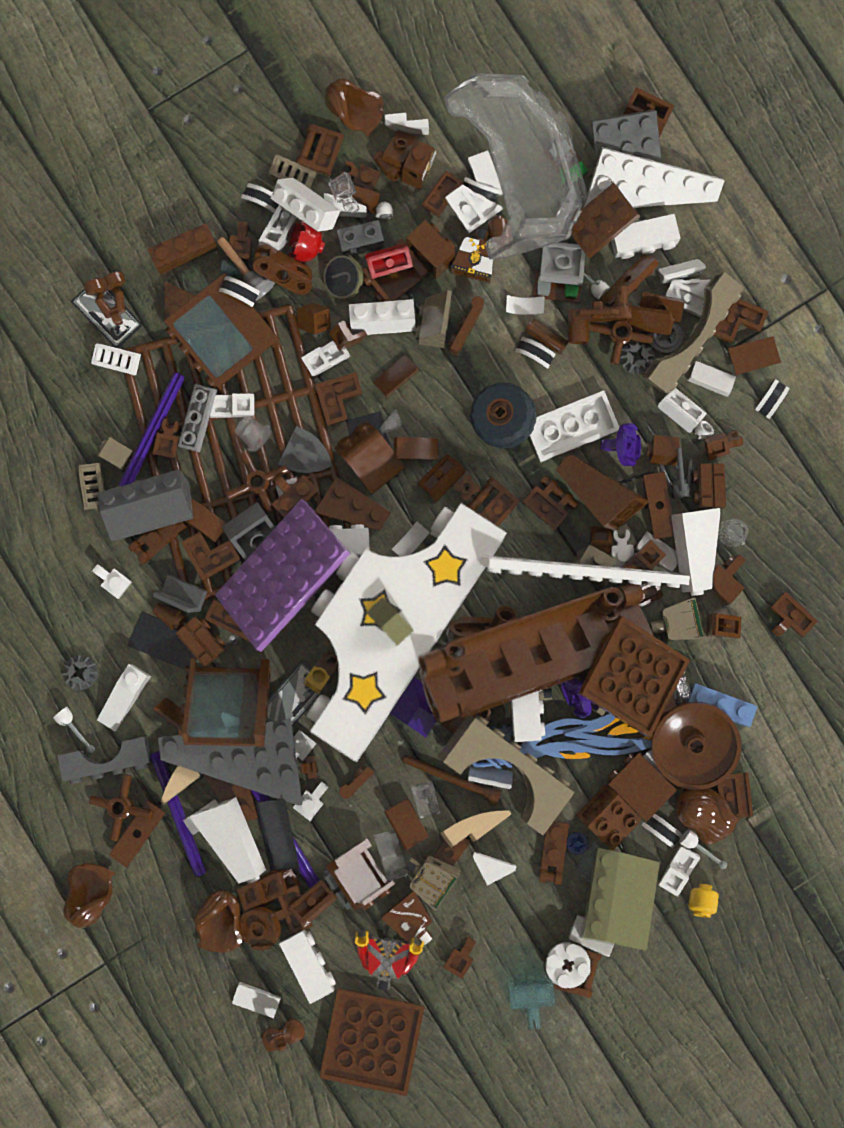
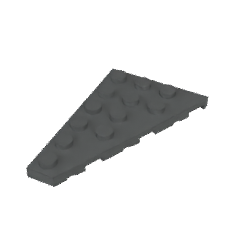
(258, 768)

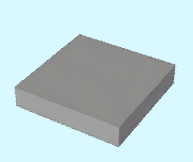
(562, 263)

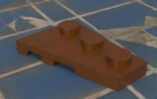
(350, 505)
(227, 791)

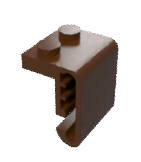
(369, 456)

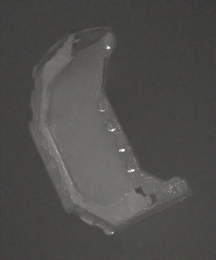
(530, 157)

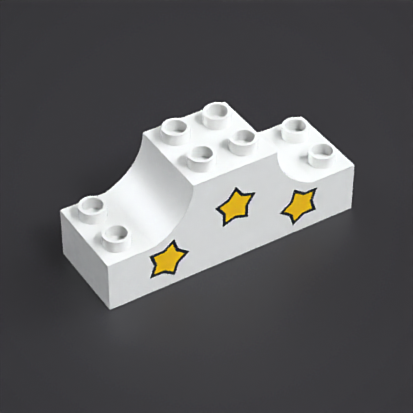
(425, 592)

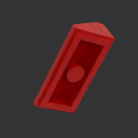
(388, 260)

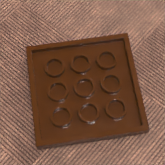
(634, 676)
(372, 1041)

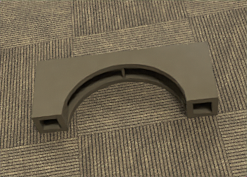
(476, 742)

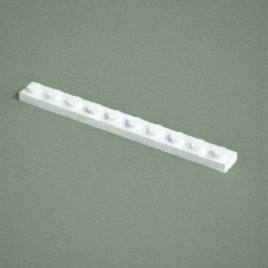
(577, 571)

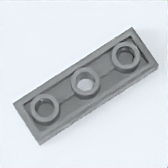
(200, 406)

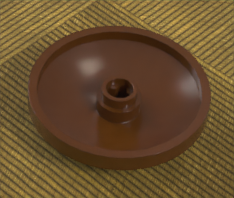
(696, 745)

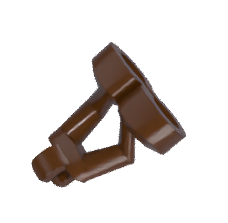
(98, 287)
(277, 1038)

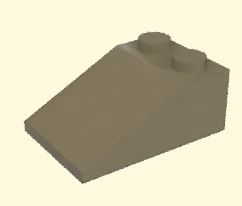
(434, 319)

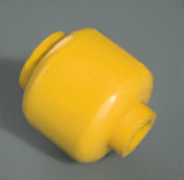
(703, 901)

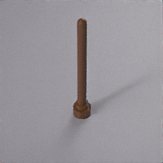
(490, 794)

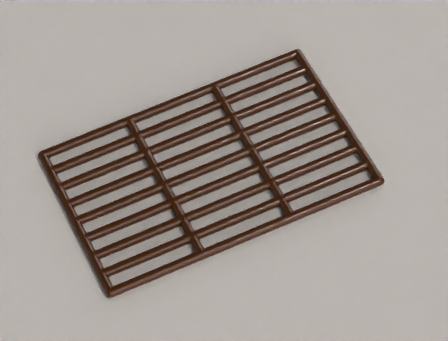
(269, 400)

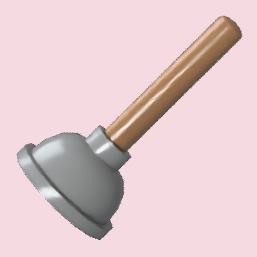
(255, 280)

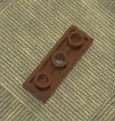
(631, 278)
(657, 491)
(129, 844)

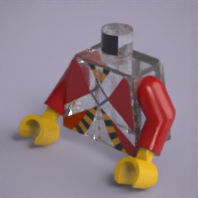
(387, 957)

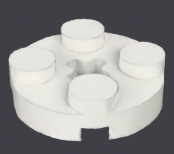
(579, 970)

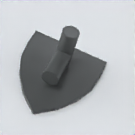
(305, 453)

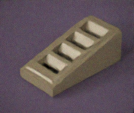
(286, 163)
(85, 487)

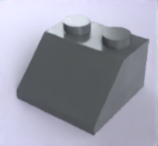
(248, 530)

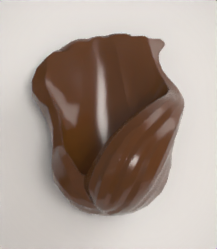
(355, 107)
(706, 814)
(88, 894)
(219, 922)

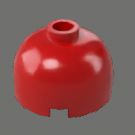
(305, 242)

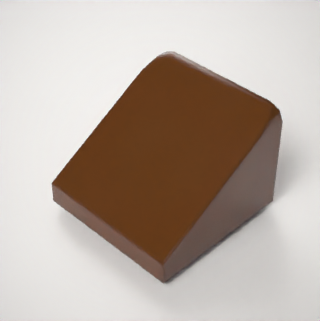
(601, 538)

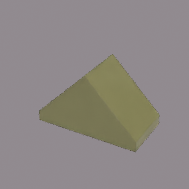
(390, 621)

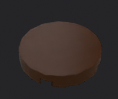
(260, 928)

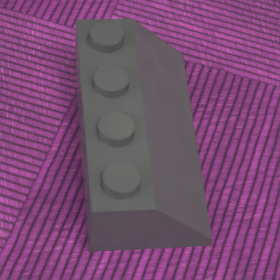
(146, 505)

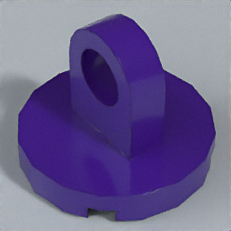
(626, 444)
(570, 692)

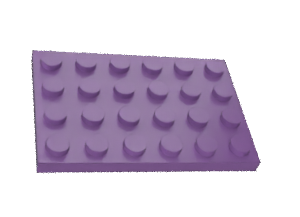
(282, 575)

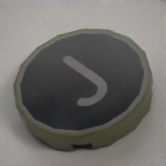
(343, 277)

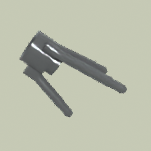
(681, 487)

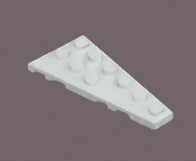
(651, 182)

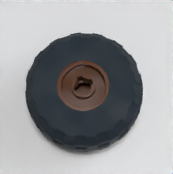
(503, 415)

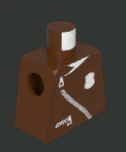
(409, 918)

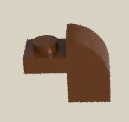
(724, 585)

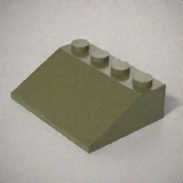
(620, 899)

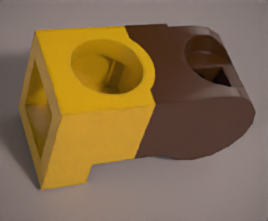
(322, 672)

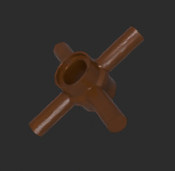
(620, 341)
(261, 491)
(113, 807)

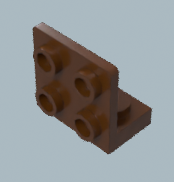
(609, 817)

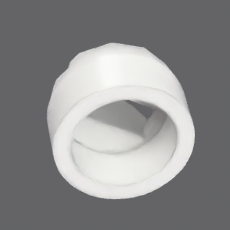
(384, 211)
(704, 430)

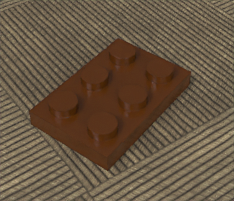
(603, 220)

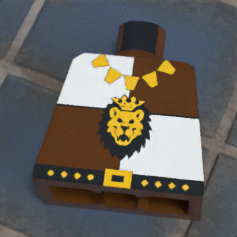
(419, 162)
(472, 258)

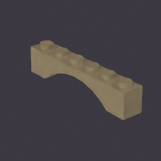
(718, 297)

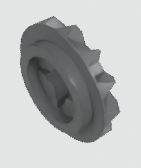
(675, 340)
(640, 366)
(90, 674)

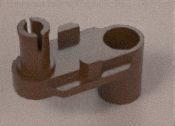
(580, 318)
(470, 625)

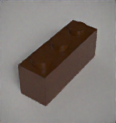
(182, 249)

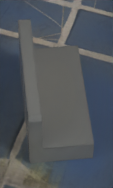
(181, 594)

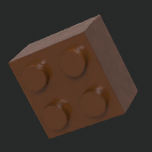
(431, 248)

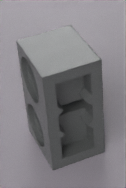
(360, 238)

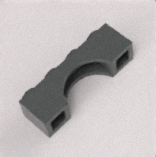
(78, 765)

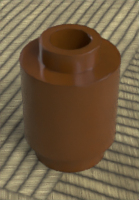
(496, 226)

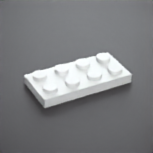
(573, 426)

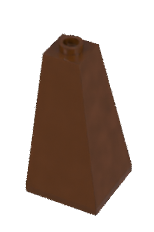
(604, 497)

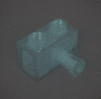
(531, 996)

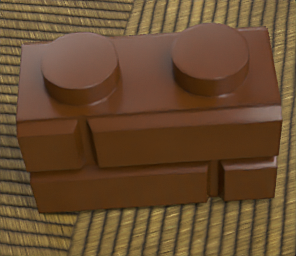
(709, 486)
(201, 641)

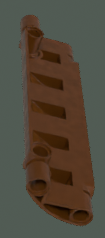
(525, 653)

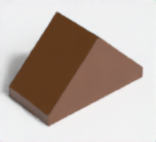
(723, 626)

